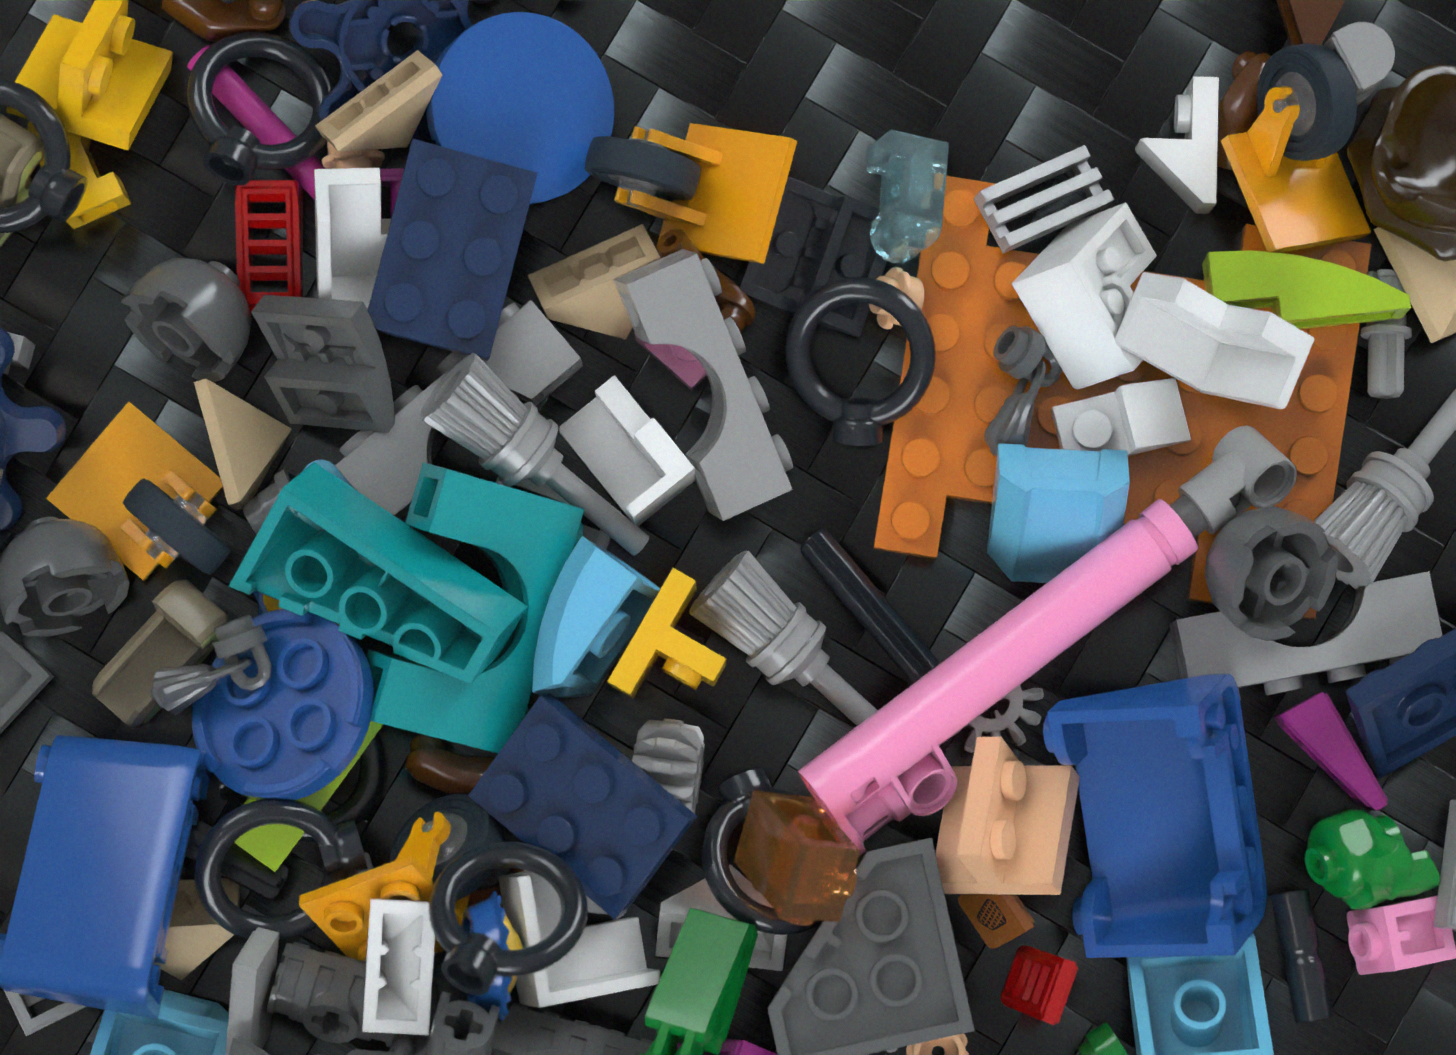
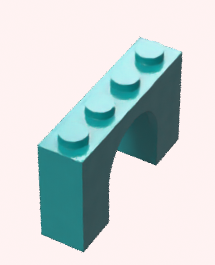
(528, 545)

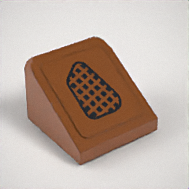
(996, 916)

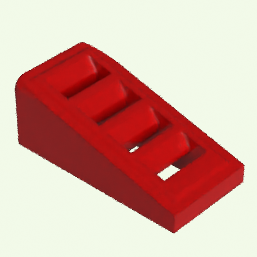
(269, 192)
(1038, 984)

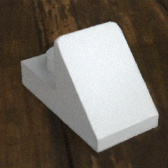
(1191, 162)
(1130, 419)

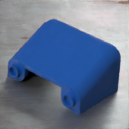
(1164, 818)
(102, 872)

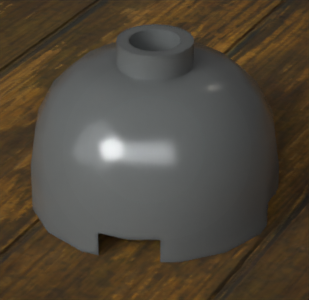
(191, 313)
(1269, 571)
(57, 575)

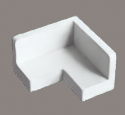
(348, 232)
(1082, 291)
(1213, 344)
(628, 452)
(601, 963)

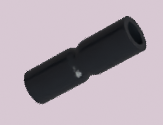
(1303, 964)

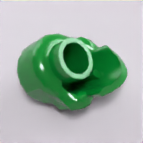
(1366, 860)

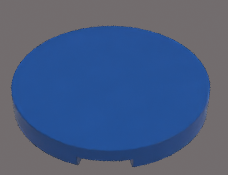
(523, 97)
(298, 725)

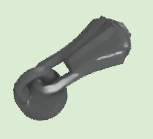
(1020, 357)
(181, 686)

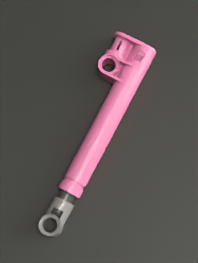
(894, 756)

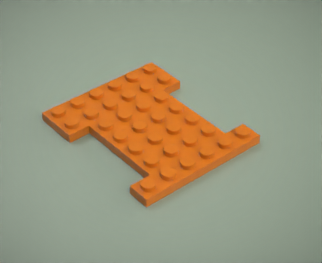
(971, 301)

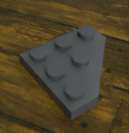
(882, 971)

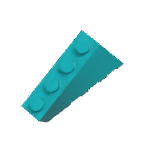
(376, 577)

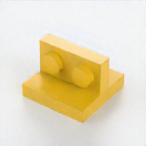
(97, 73)
(656, 636)

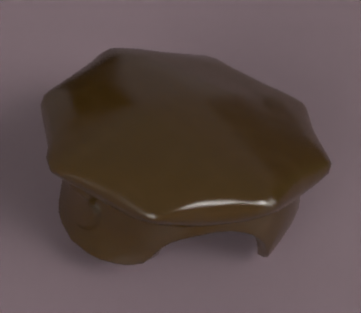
(1409, 160)

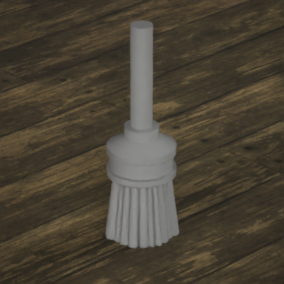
(516, 443)
(1384, 501)
(774, 633)

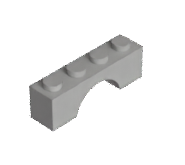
(525, 356)
(736, 455)
(1383, 624)

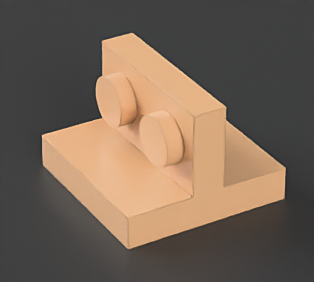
(1006, 825)

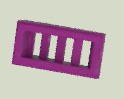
(1325, 739)

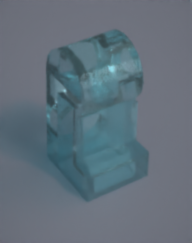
(910, 194)

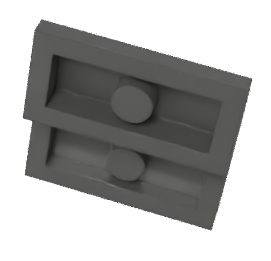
(326, 363)

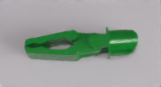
(700, 985)

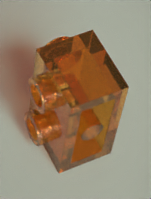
(797, 857)

